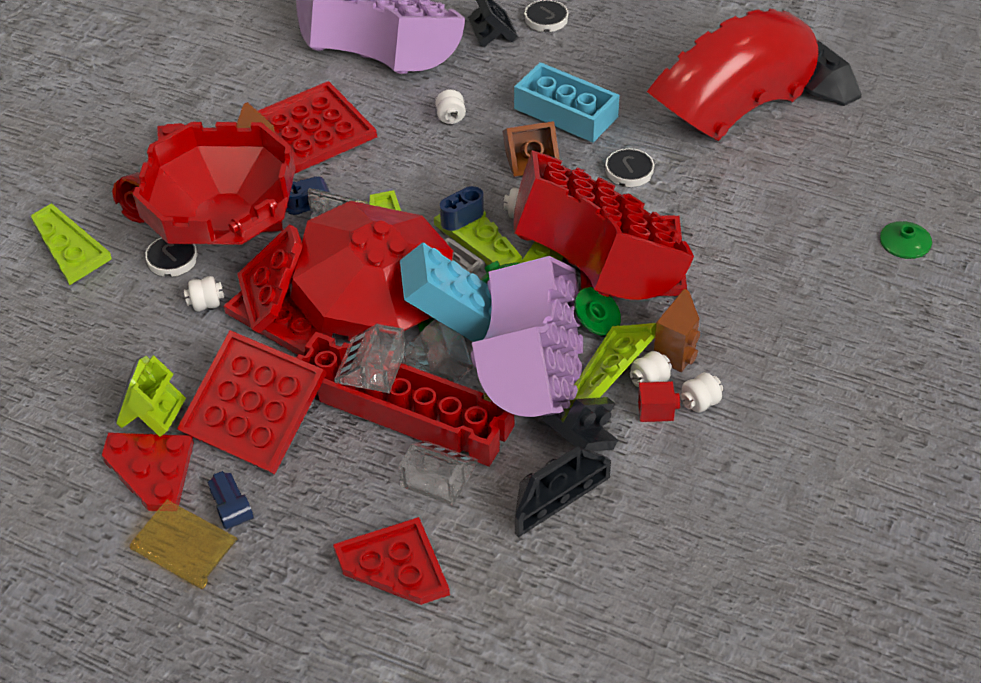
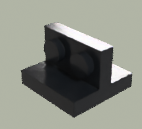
(490, 22)
(584, 423)

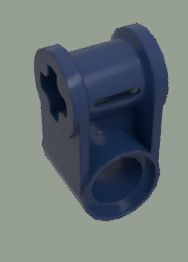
(300, 196)

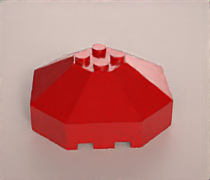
(215, 183)
(353, 271)

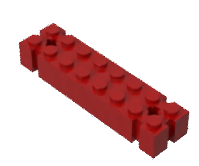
(417, 405)

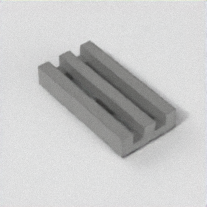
(459, 252)

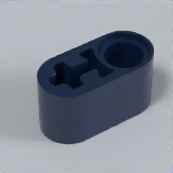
(462, 208)

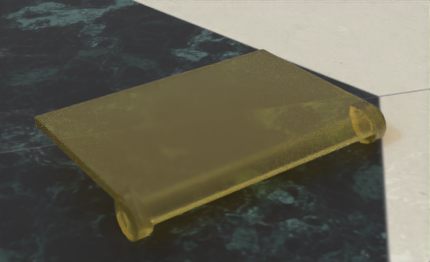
(183, 543)

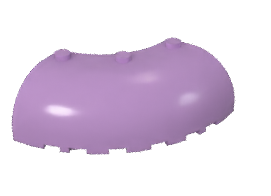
(396, 32)
(532, 339)

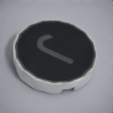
(546, 15)
(629, 167)
(170, 258)

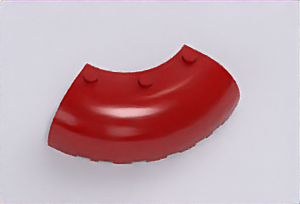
(738, 69)
(599, 230)

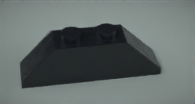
(833, 78)
(558, 486)

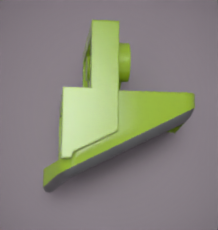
(149, 396)

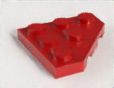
(268, 277)
(150, 465)
(395, 561)

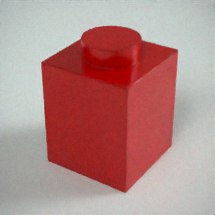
(657, 401)

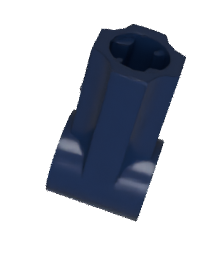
(231, 505)

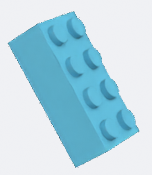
(567, 101)
(446, 292)

